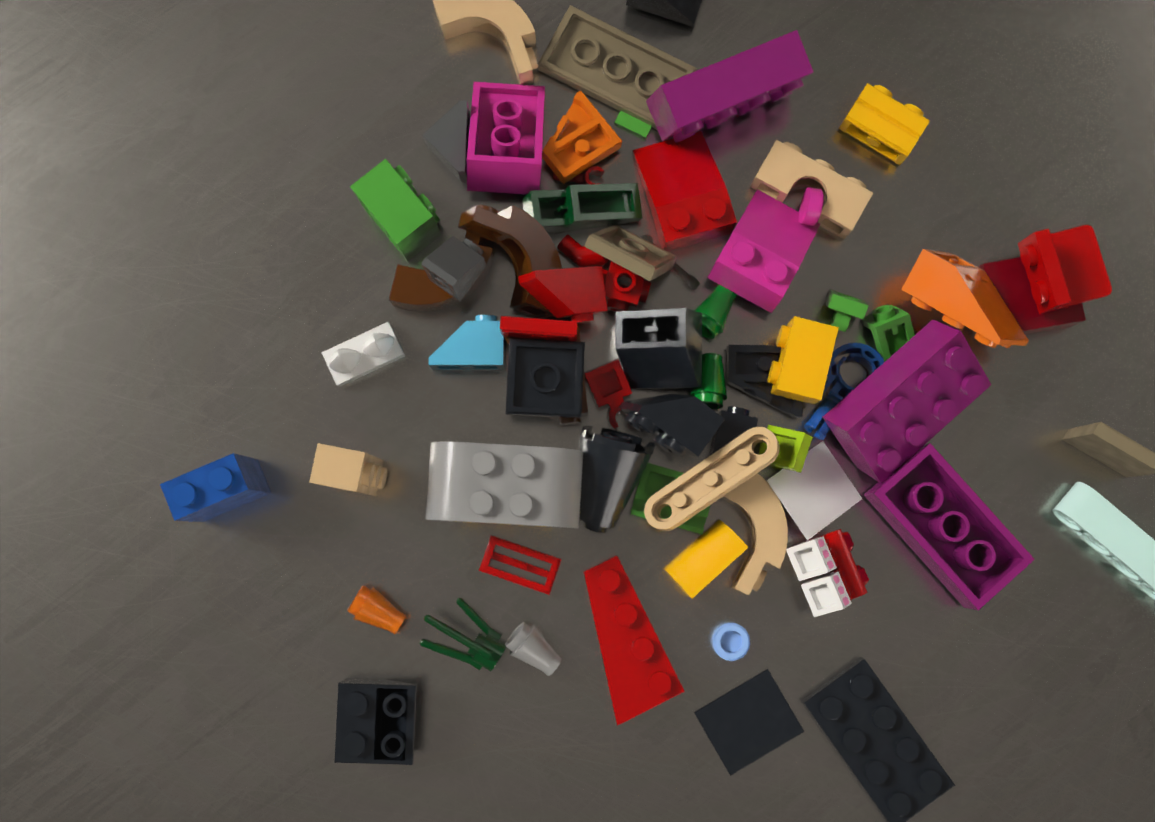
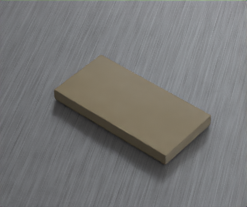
(609, 64)

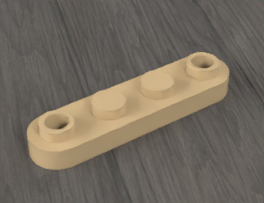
(712, 479)

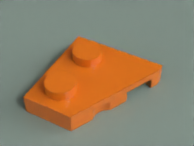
(580, 140)

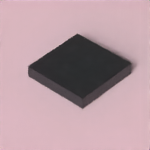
(545, 378)

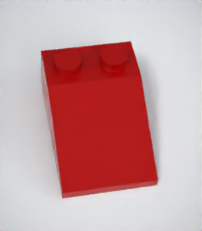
(684, 192)

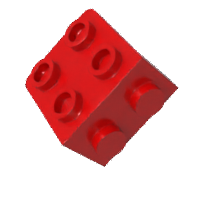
(1064, 267)

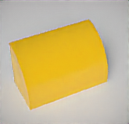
(705, 558)

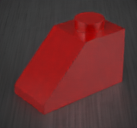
(568, 291)

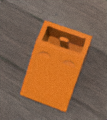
(964, 298)

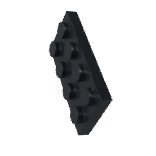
(878, 742)

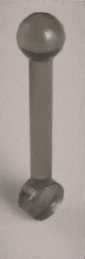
(689, 279)

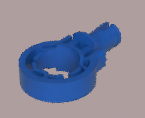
(859, 352)

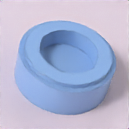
(730, 641)

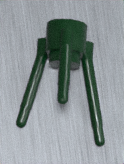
(484, 649)

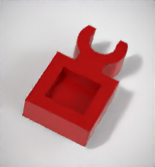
(608, 387)

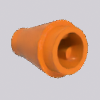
(374, 609)

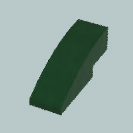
(584, 206)

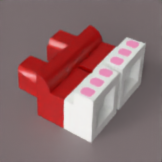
(836, 574)

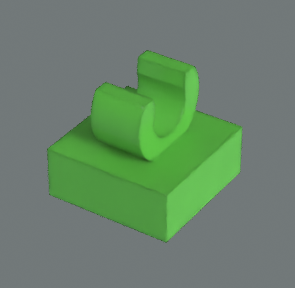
(844, 307)

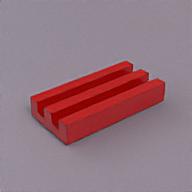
(538, 329)
(490, 554)

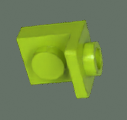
(793, 448)

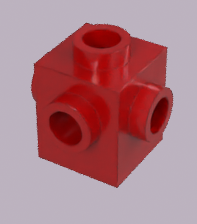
(624, 298)

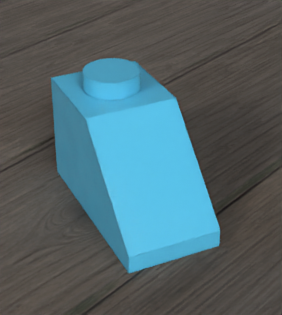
(472, 347)

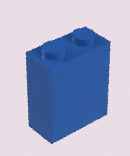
(215, 488)

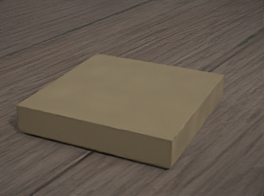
(631, 252)
(1112, 449)

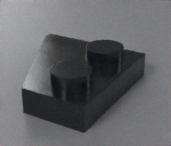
(749, 371)

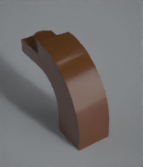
(524, 242)
(416, 292)

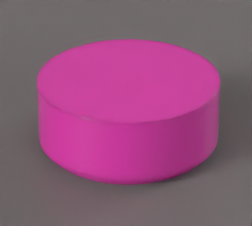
(811, 206)

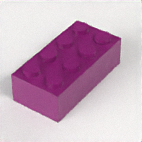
(730, 85)
(907, 400)
(949, 528)

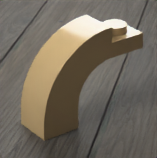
(495, 17)
(767, 527)

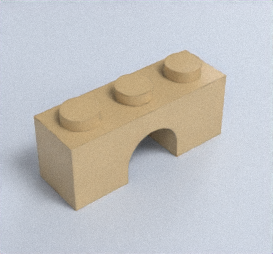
(789, 168)
(348, 470)

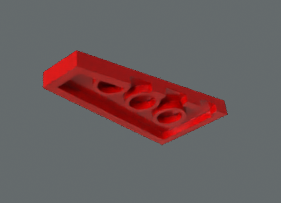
(630, 649)

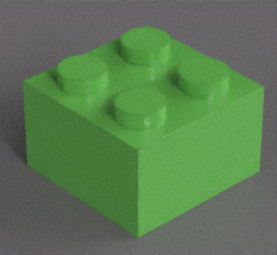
(396, 209)

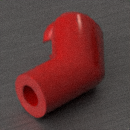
(579, 254)

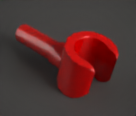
(583, 178)

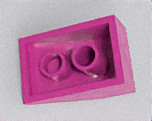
(505, 138)
(763, 252)

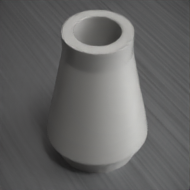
(532, 648)

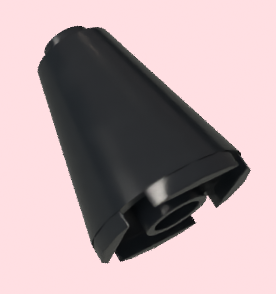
(609, 475)

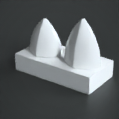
(363, 354)

